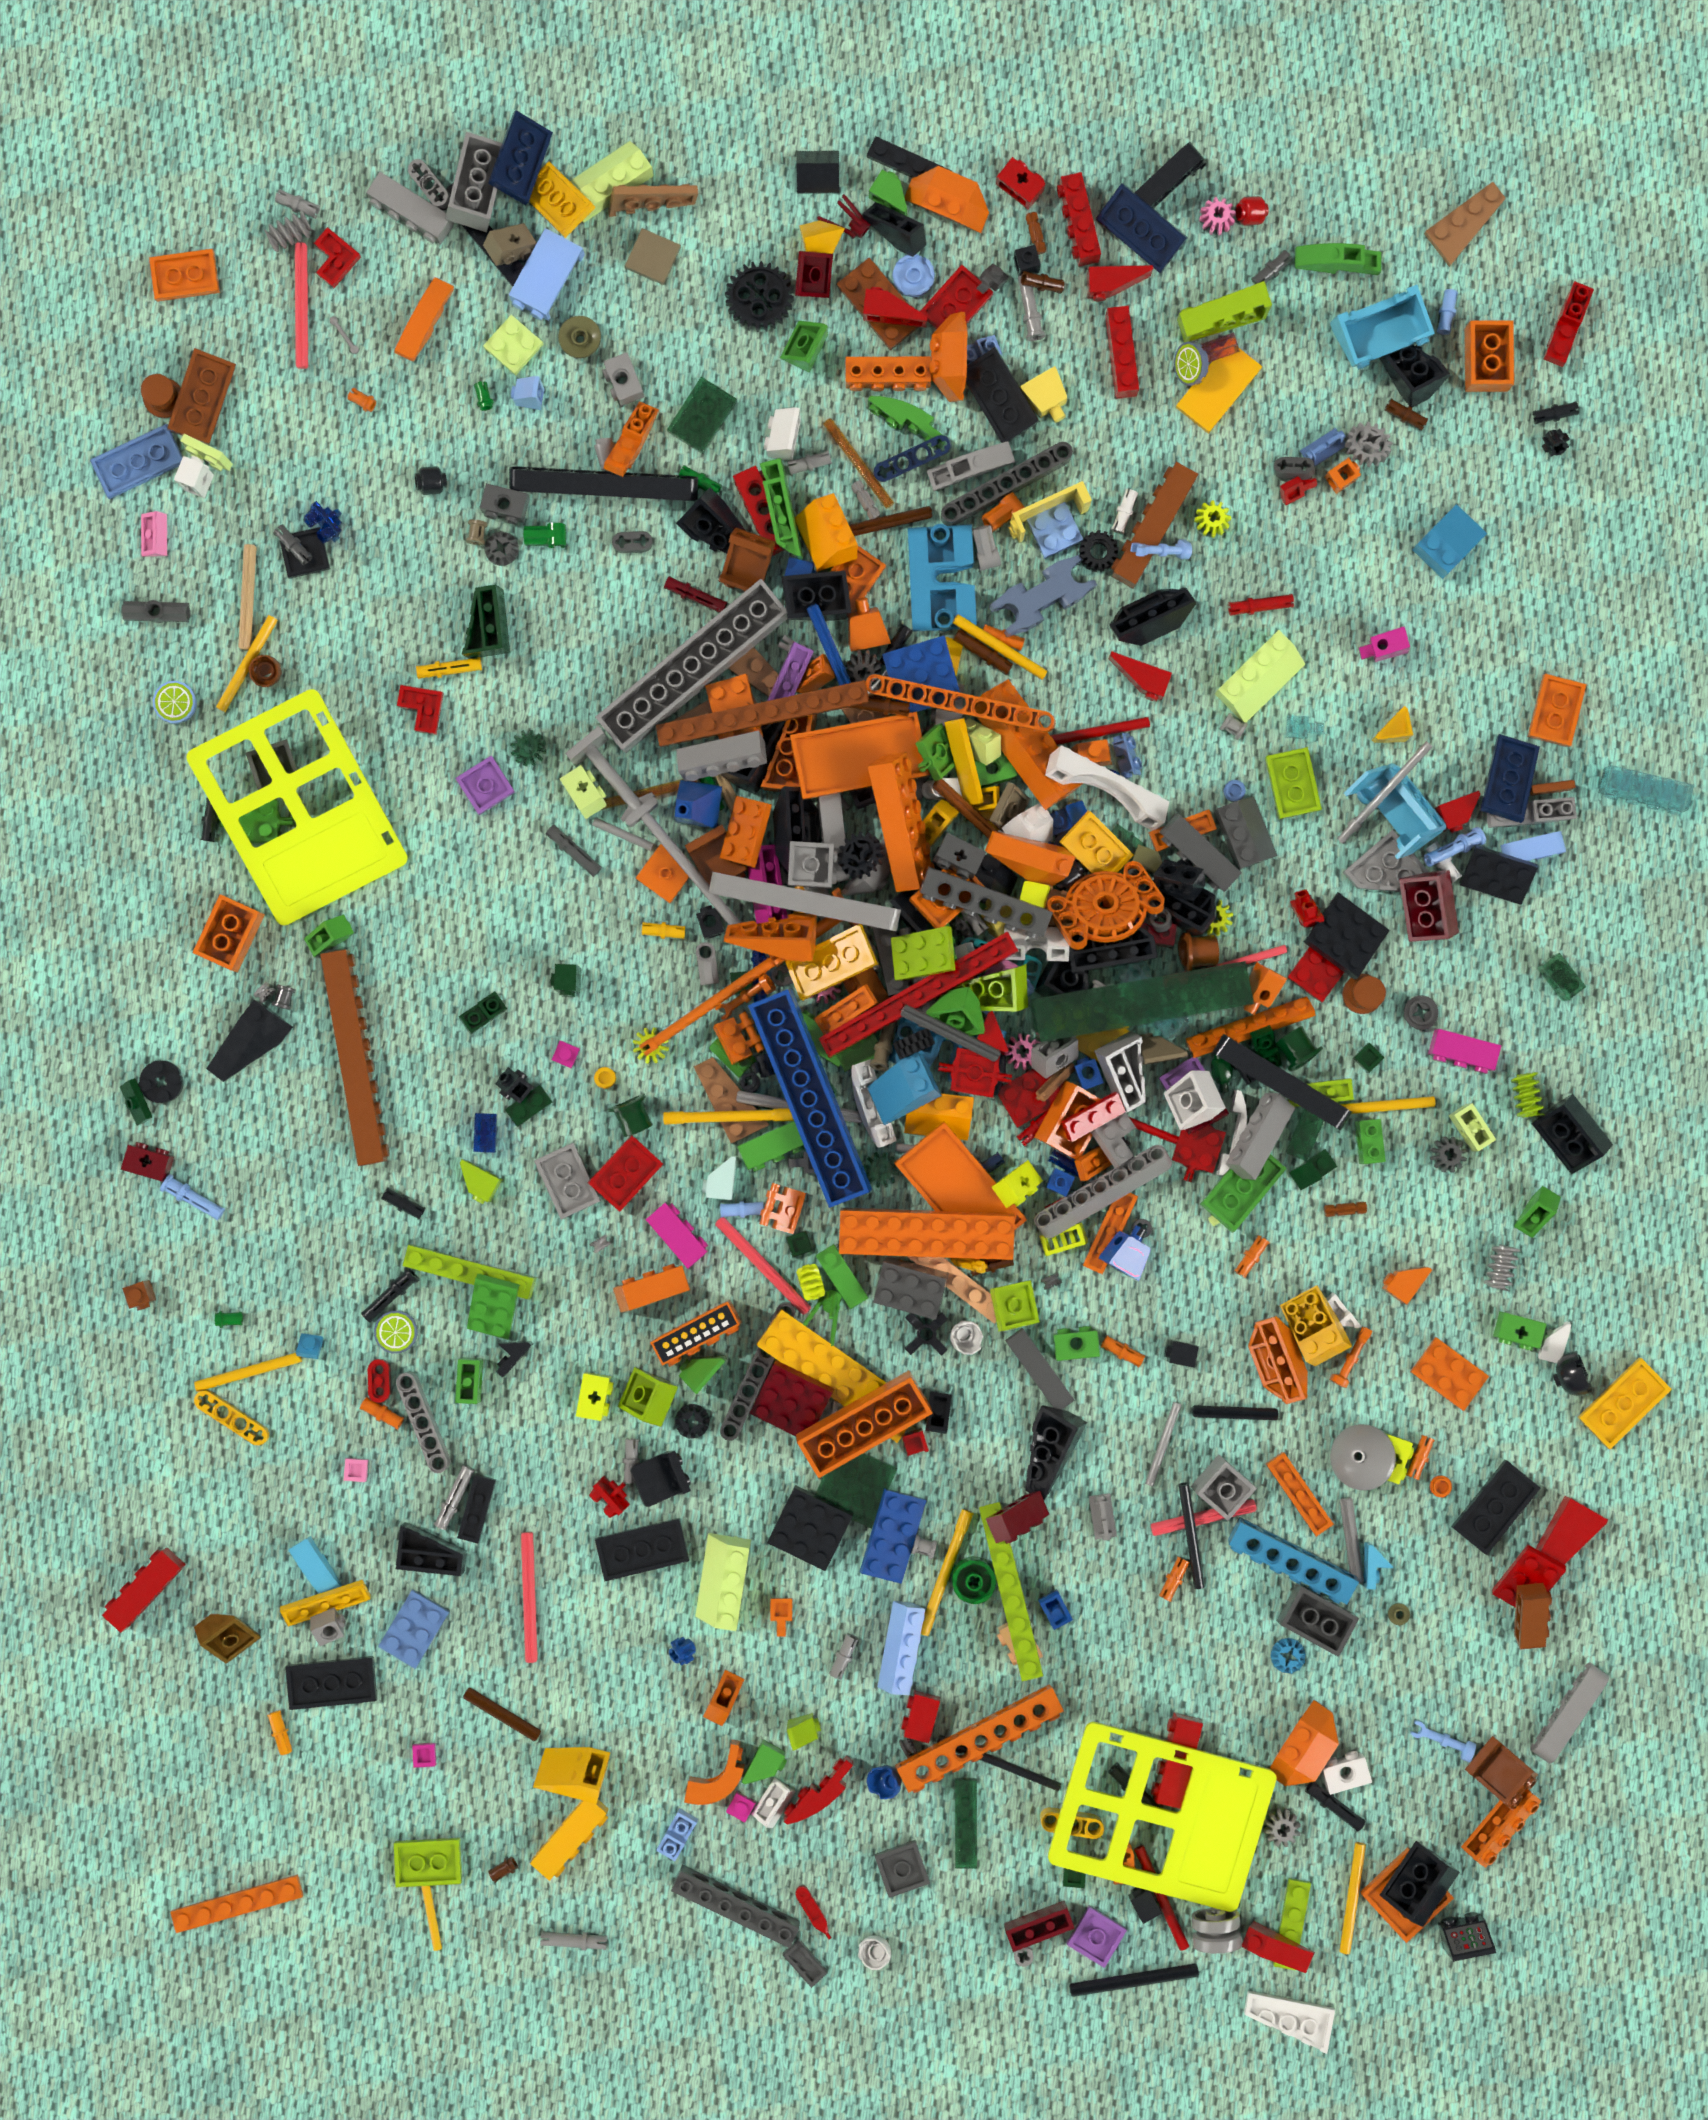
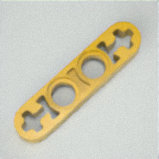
(230, 1420)

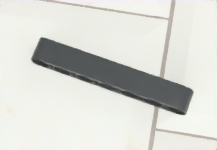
(1013, 476)
(750, 1379)

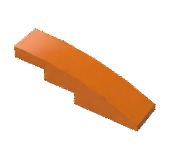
(423, 319)

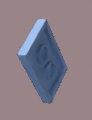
(414, 1629)

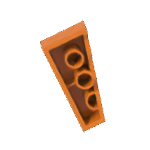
(782, 767)

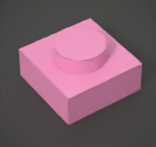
(356, 1469)

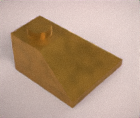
(225, 1636)

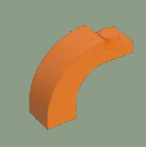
(711, 1790)

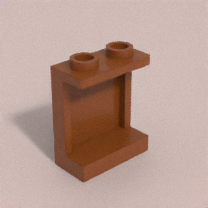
(746, 559)
(706, 855)
(1502, 1772)

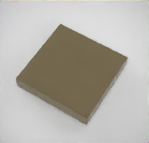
(652, 256)
(1010, 805)

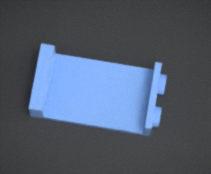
(545, 274)

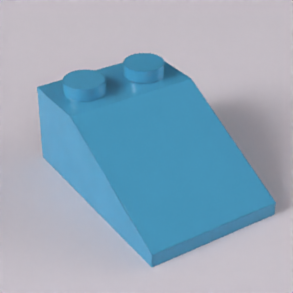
(1449, 541)
(903, 1088)

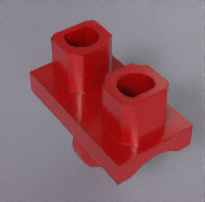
(1306, 909)
(611, 1494)

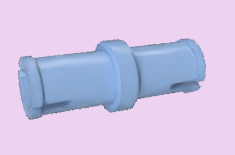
(1447, 312)
(741, 1209)

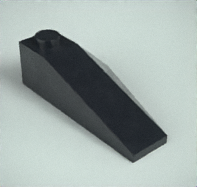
(1415, 373)
(710, 521)
(1059, 979)
(251, 1037)
(1052, 1443)

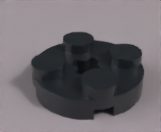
(156, 1070)

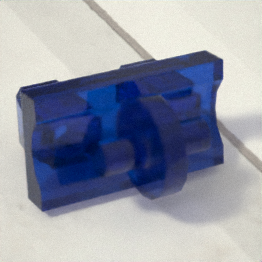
(326, 519)
(485, 1132)

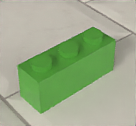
(771, 1146)

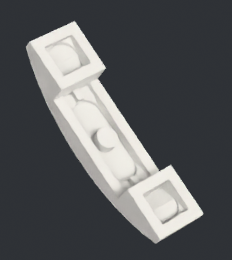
(861, 1078)
(1238, 1106)

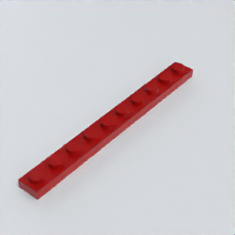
(918, 995)

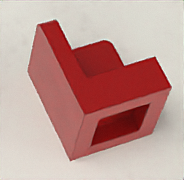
(915, 1442)

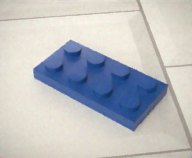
(892, 1536)

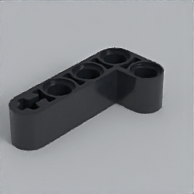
(1171, 175)

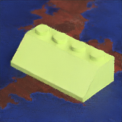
(621, 167)
(1261, 677)
(722, 1581)

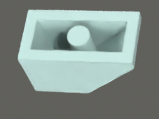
(721, 1181)

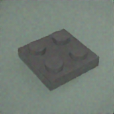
(902, 1868)

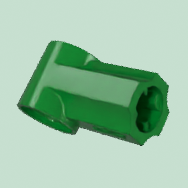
(551, 535)

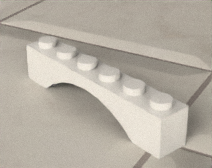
(1144, 806)

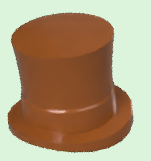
(159, 395)
(1198, 951)
(1363, 994)

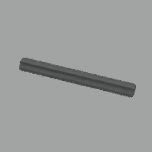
(950, 1033)

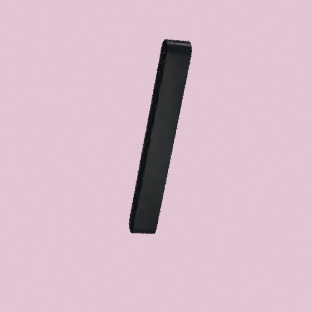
(603, 483)

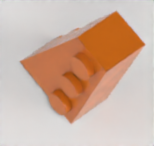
(651, 1288)

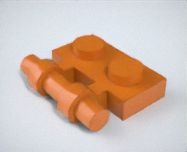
(734, 1042)
(788, 1209)

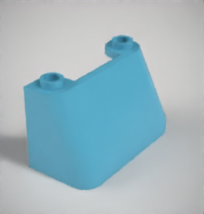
(1383, 327)

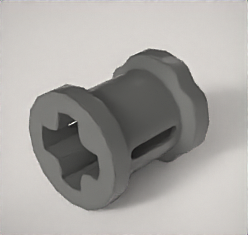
(283, 997)

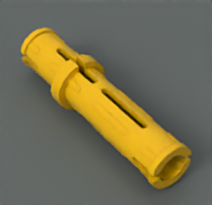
(424, 670)

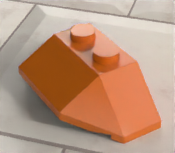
(949, 197)
(949, 357)
(1278, 1360)
(1307, 1747)

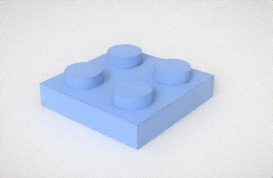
(1054, 530)

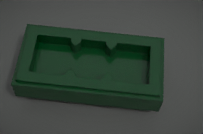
(135, 1102)

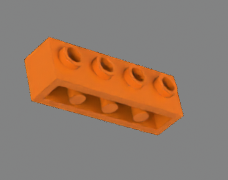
(888, 373)
(1498, 1828)

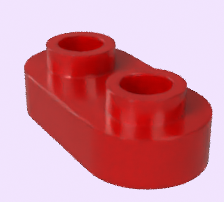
(379, 1380)

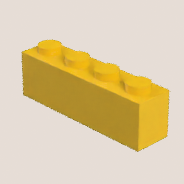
(568, 1837)

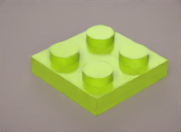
(1014, 1305)

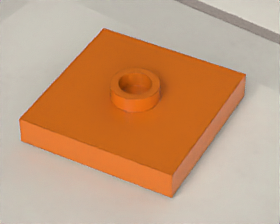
(663, 875)

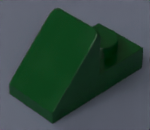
(1313, 1169)

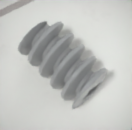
(288, 231)
(1501, 1267)

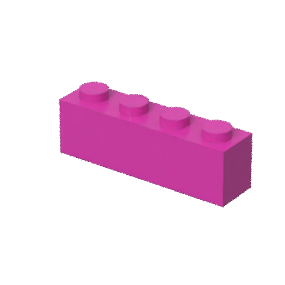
(767, 871)

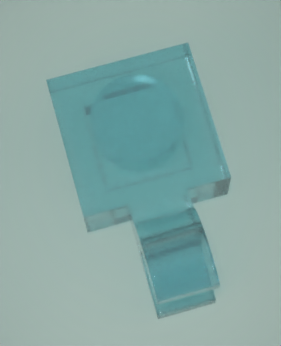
(1299, 727)

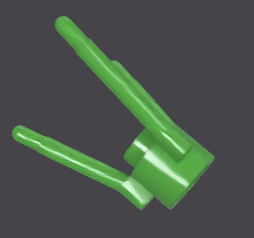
(830, 1304)

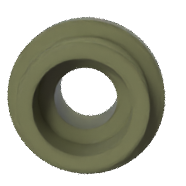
(1394, 1609)

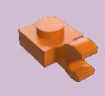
(781, 1612)

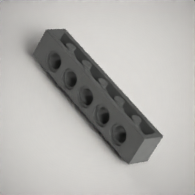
(1040, 916)
(735, 1906)

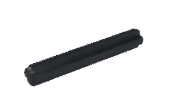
(1235, 1412)

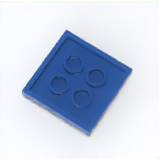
(923, 664)

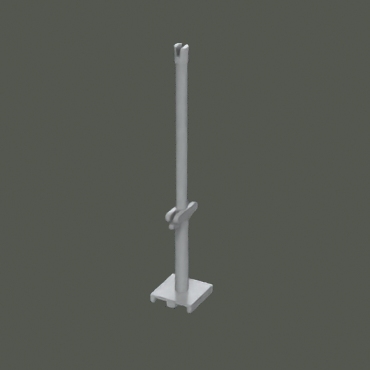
(640, 809)

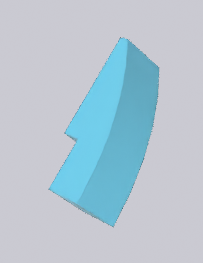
(314, 1566)

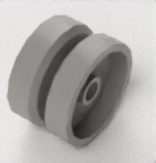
(1216, 1931)

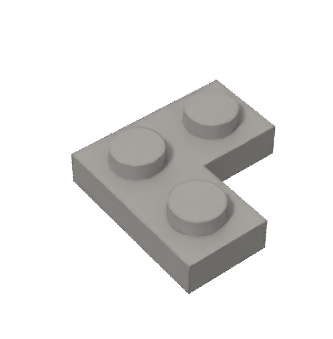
(1110, 1139)

